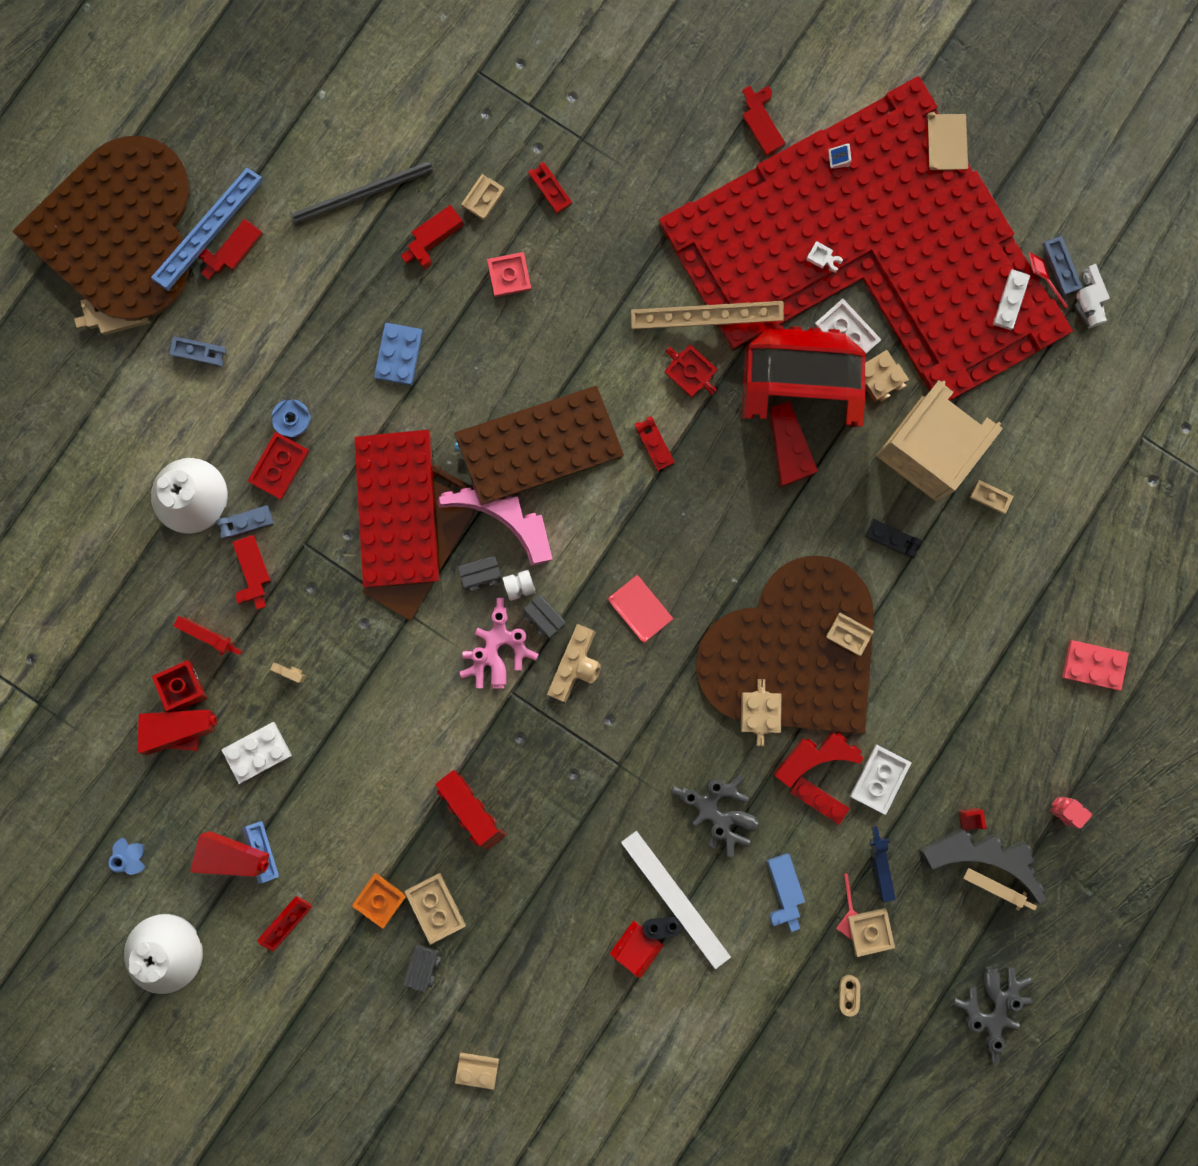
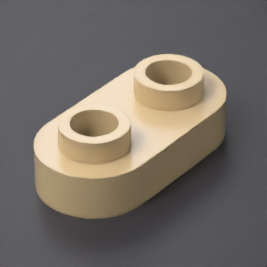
(849, 995)

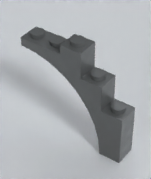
(1013, 860)

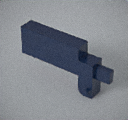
(881, 867)

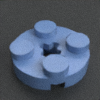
(280, 419)

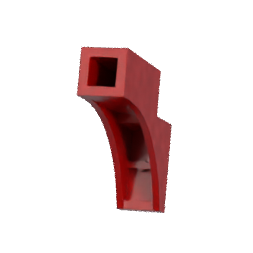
(807, 756)

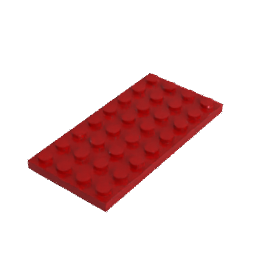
(396, 509)

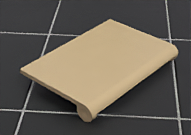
(947, 141)

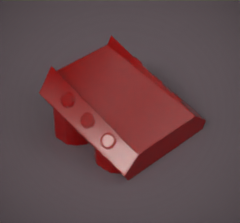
(636, 950)

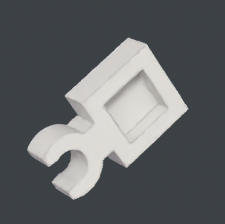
(821, 255)

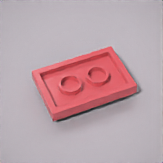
(1095, 665)

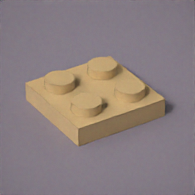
(871, 932)

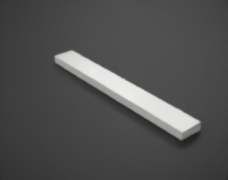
(676, 899)

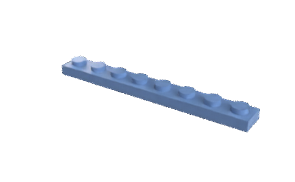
(207, 229)

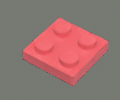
(509, 274)

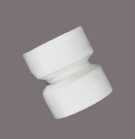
(519, 585)

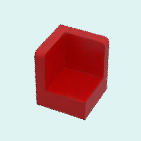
(972, 819)

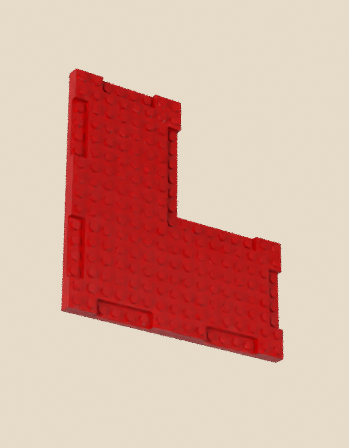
(915, 235)

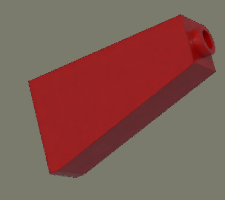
(170, 729)
(227, 857)

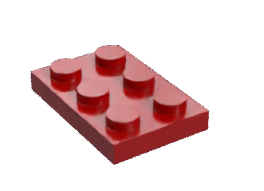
(278, 465)

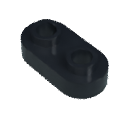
(662, 928)

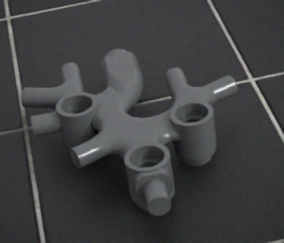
(708, 811)
(1003, 1001)

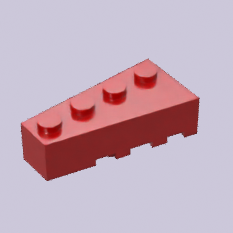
(790, 446)
(469, 810)

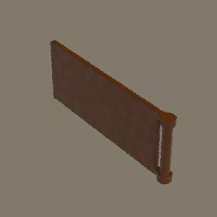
(449, 526)

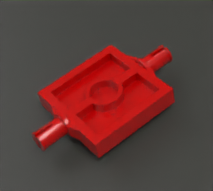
(690, 371)

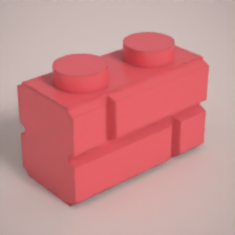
(1070, 812)

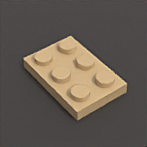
(435, 908)

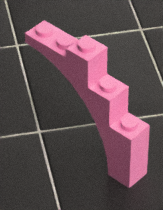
(507, 510)

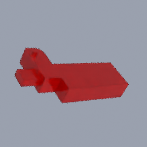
(760, 122)
(431, 234)
(232, 251)
(254, 571)
(204, 634)

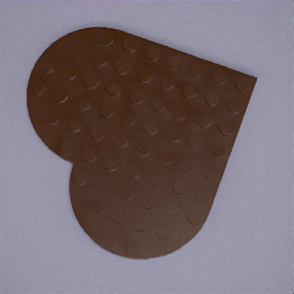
(115, 226)
(787, 647)

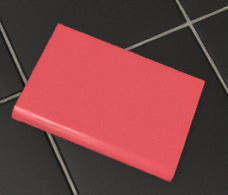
(640, 609)

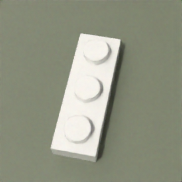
(1011, 299)

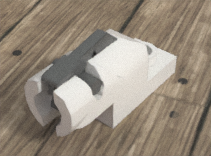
(1092, 298)

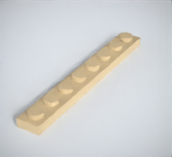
(708, 315)

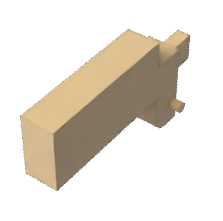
(94, 318)
(998, 889)

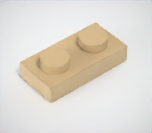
(991, 497)

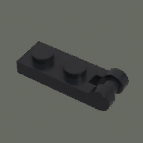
(892, 538)

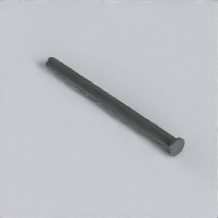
(361, 192)

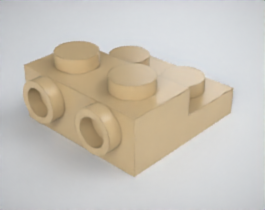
(883, 377)

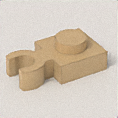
(293, 673)

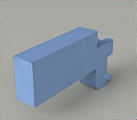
(788, 891)

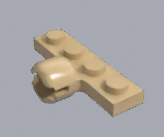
(575, 664)

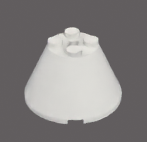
(189, 495)
(163, 953)

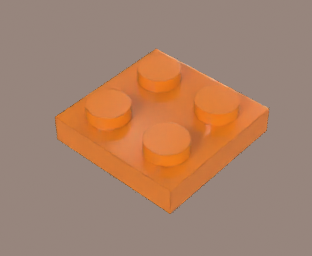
(379, 900)

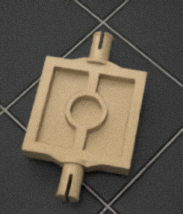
(761, 712)

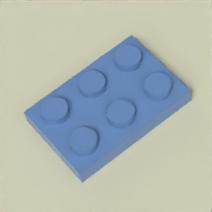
(398, 354)

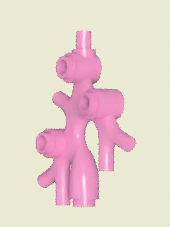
(494, 639)

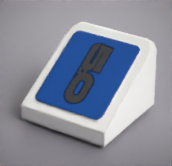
(840, 156)

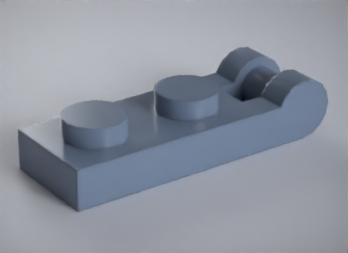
(197, 351)
(245, 522)

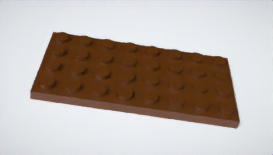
(538, 445)

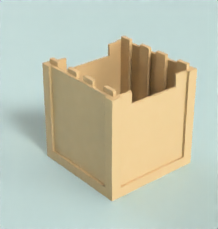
(937, 444)

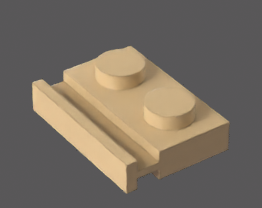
(483, 197)
(849, 634)
(477, 1071)

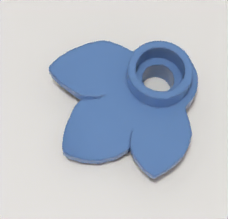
(128, 855)

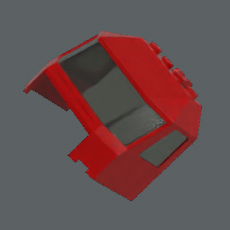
(804, 366)

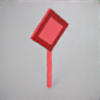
(1039, 268)

